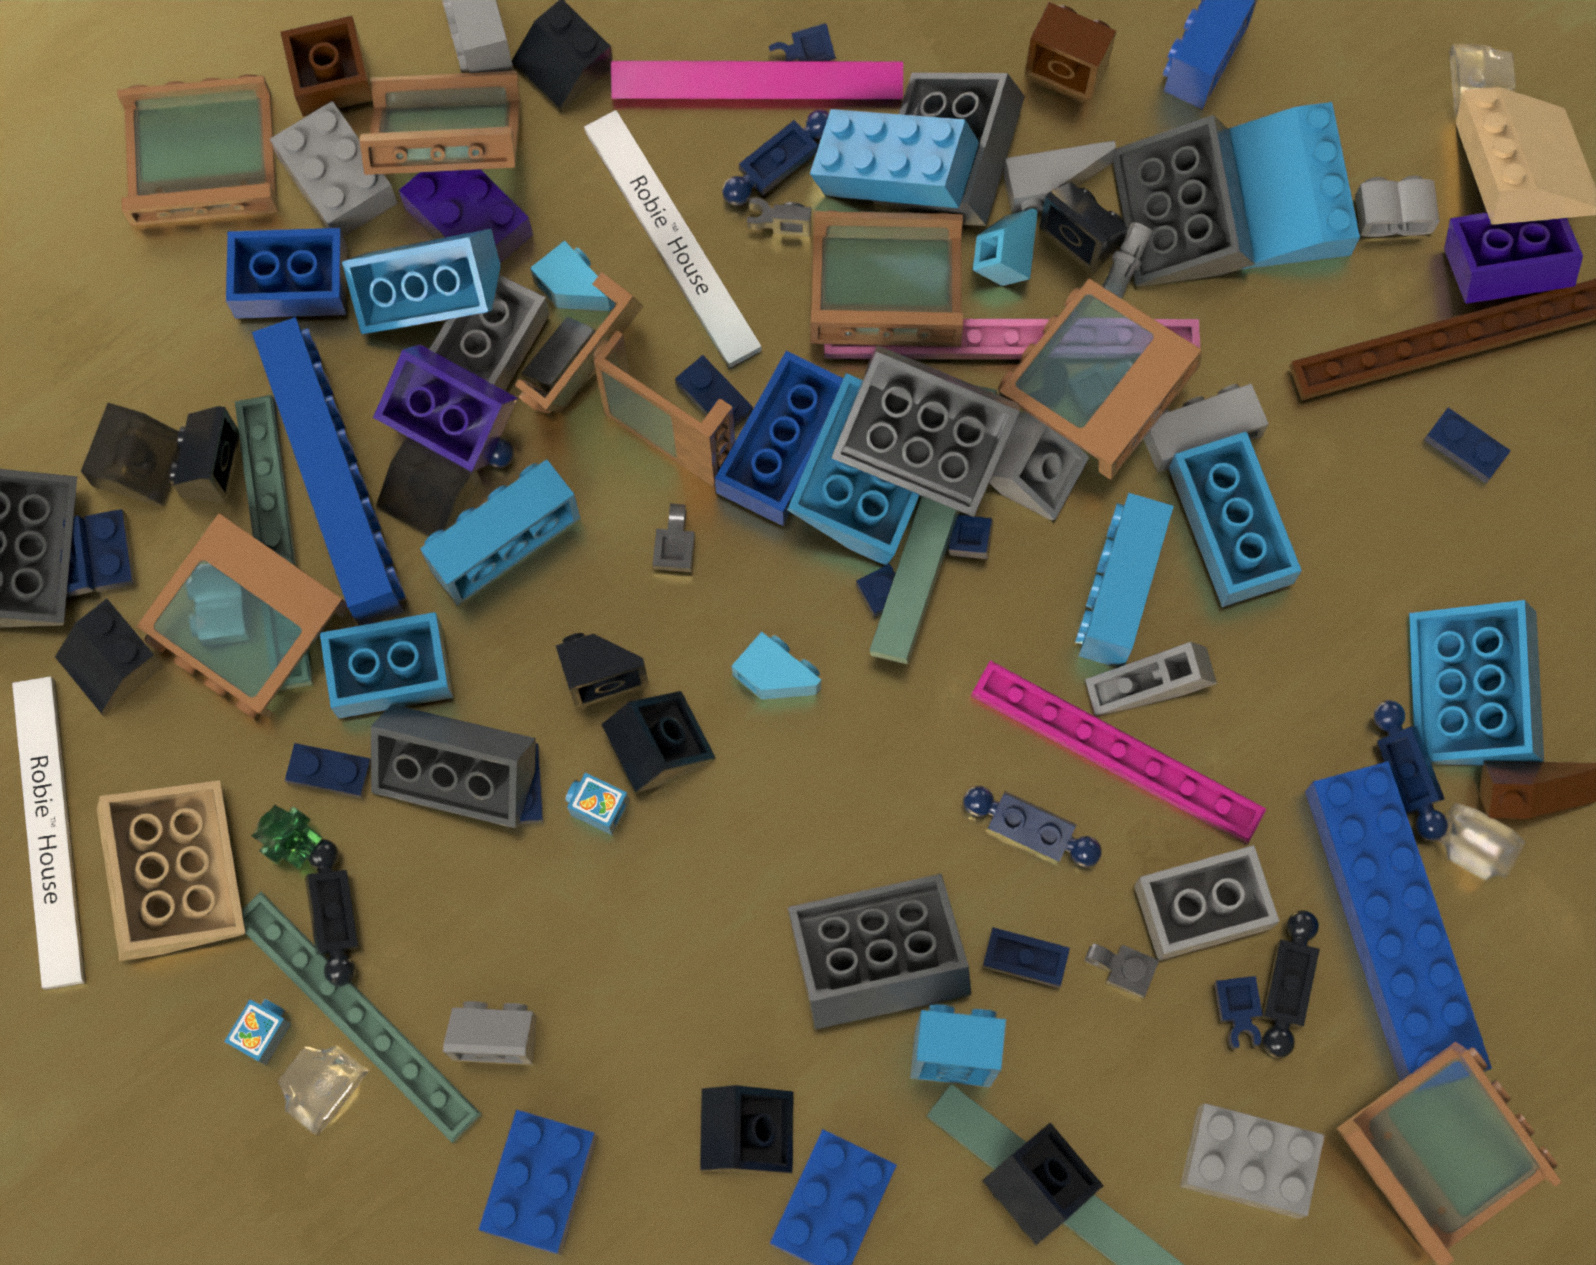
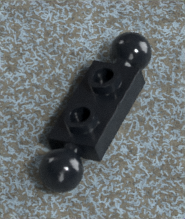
(331, 913)
(1290, 984)

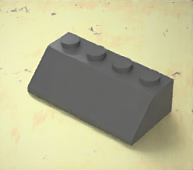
(451, 765)

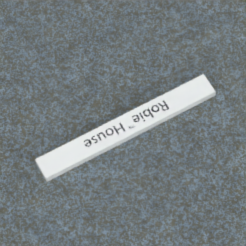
(673, 239)
(48, 833)

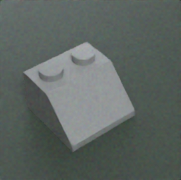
(1038, 467)
(491, 1034)

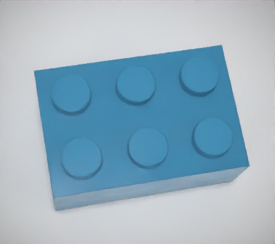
(386, 665)

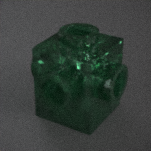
(286, 836)

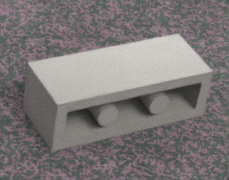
(1205, 421)

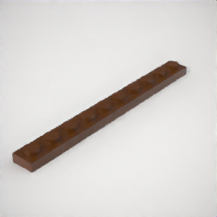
(1444, 340)

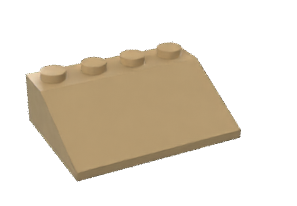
(1524, 157)
(169, 869)

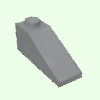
(1035, 175)
(1152, 679)

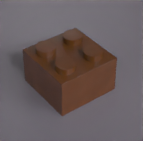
(1070, 50)
(327, 65)

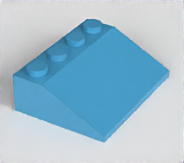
(1295, 186)
(847, 502)
(1477, 683)

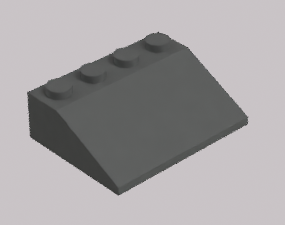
(990, 108)
(1190, 198)
(925, 430)
(32, 546)
(879, 951)

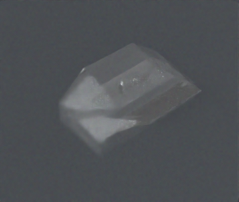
(1480, 67)
(1480, 842)
(319, 1085)

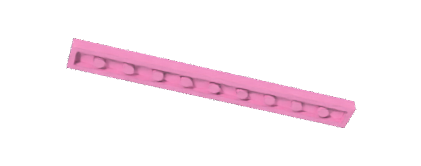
(990, 340)

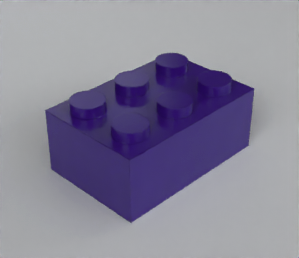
(466, 203)
(1511, 256)
(445, 407)

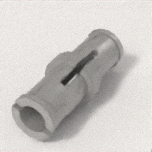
(1127, 259)

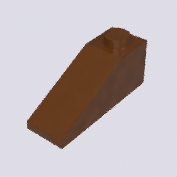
(1535, 788)

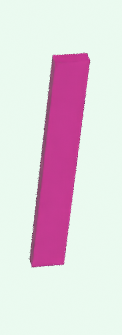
(757, 79)
(1119, 752)

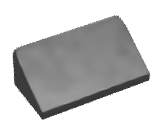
(558, 353)

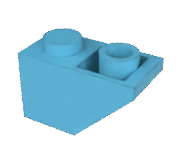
(1006, 248)
(568, 280)
(773, 672)

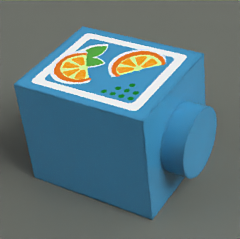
(597, 803)
(259, 1030)

